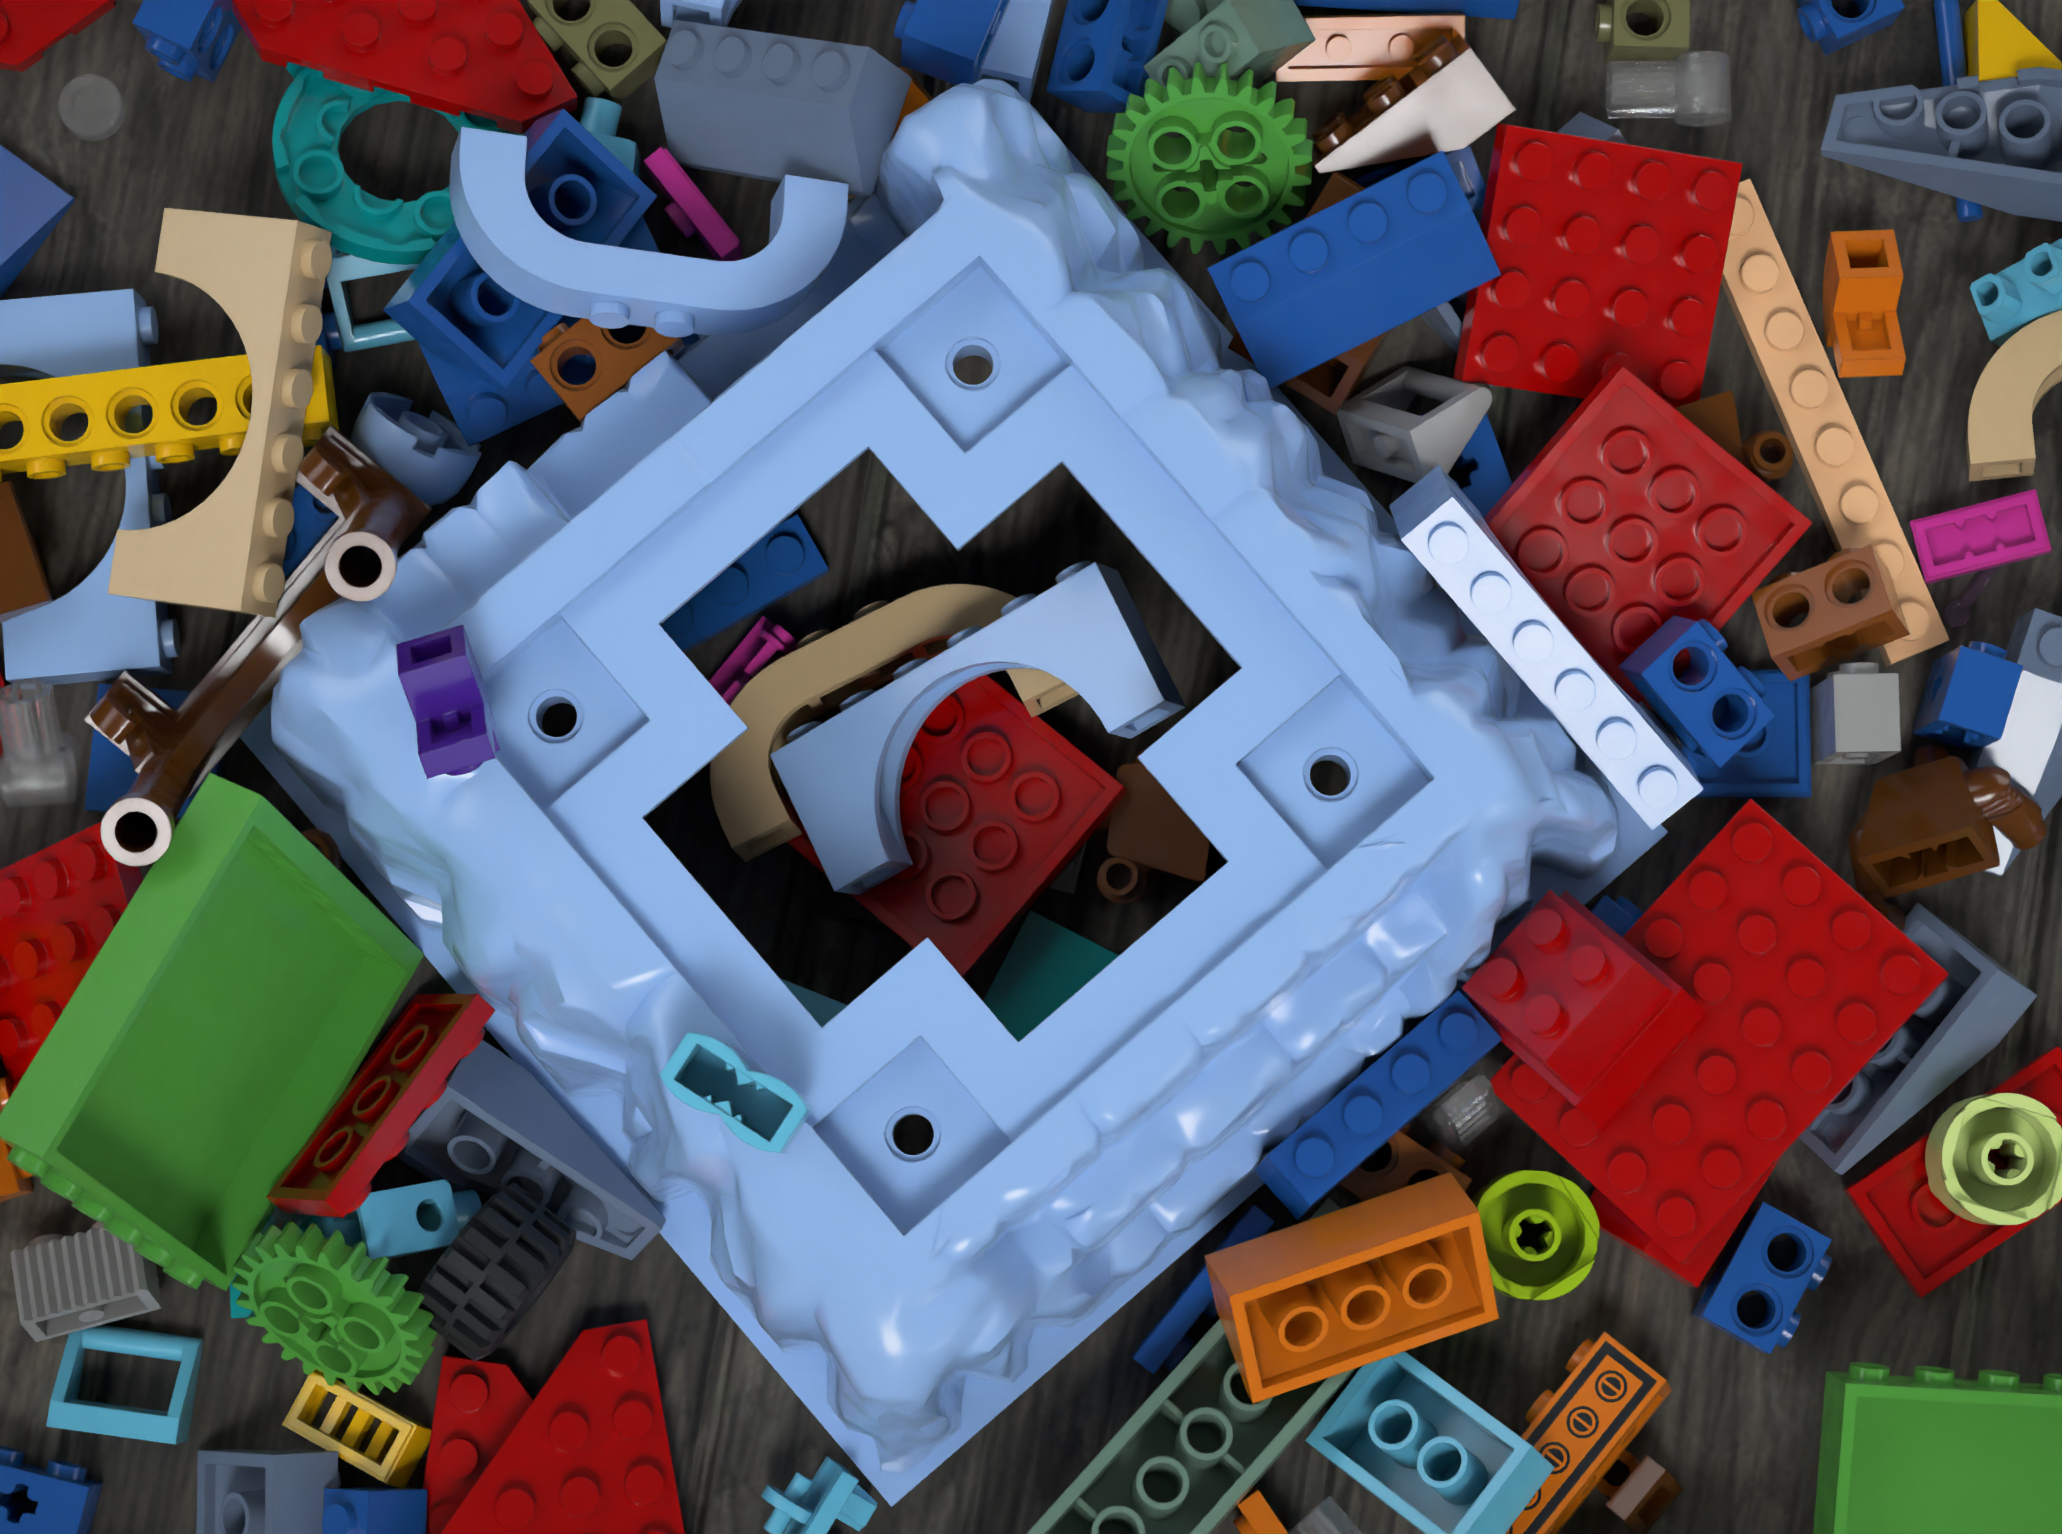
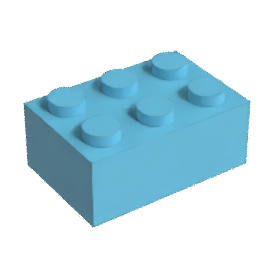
(1429, 1450)

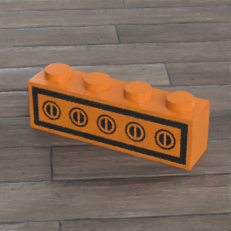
(1586, 1428)

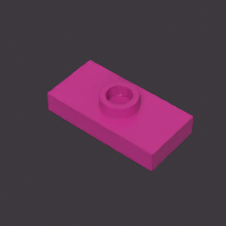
(690, 209)
(1980, 536)

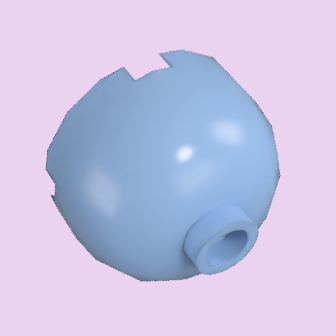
(417, 450)

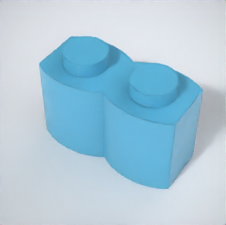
(720, 1082)

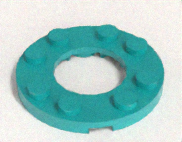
(324, 196)

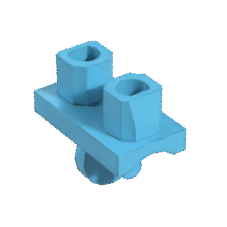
(2020, 292)
(815, 1504)

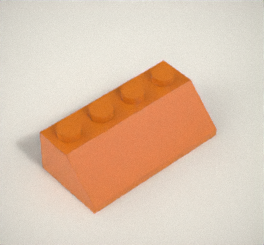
(1353, 1286)

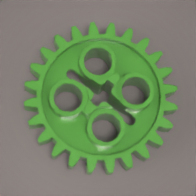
(1209, 158)
(334, 1308)

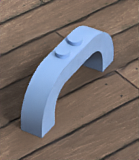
(633, 285)

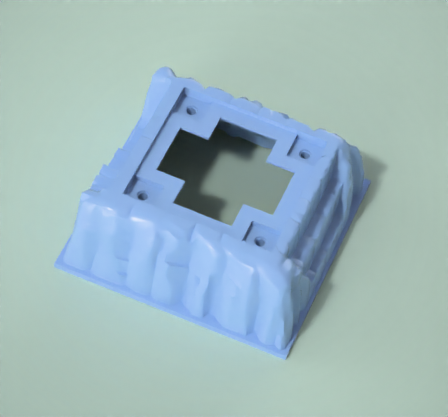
(1134, 1116)

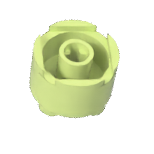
(1966, 1179)

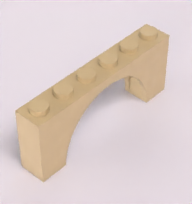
(234, 542)

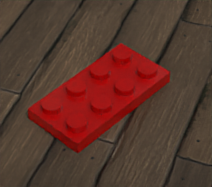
(381, 1104)
(1913, 1225)

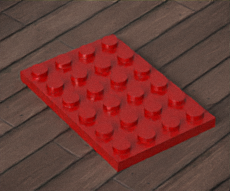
(1796, 1003)

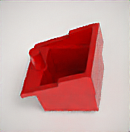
(1581, 1005)

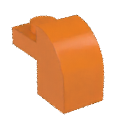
(1861, 303)

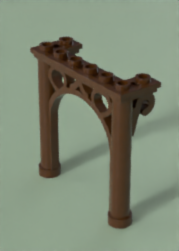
(181, 746)

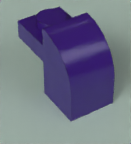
(447, 702)

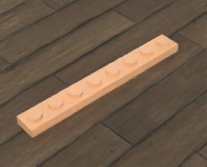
(1819, 417)

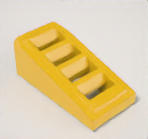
(401, 1457)

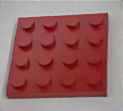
(1599, 264)
(1640, 523)
(987, 819)
(52, 927)

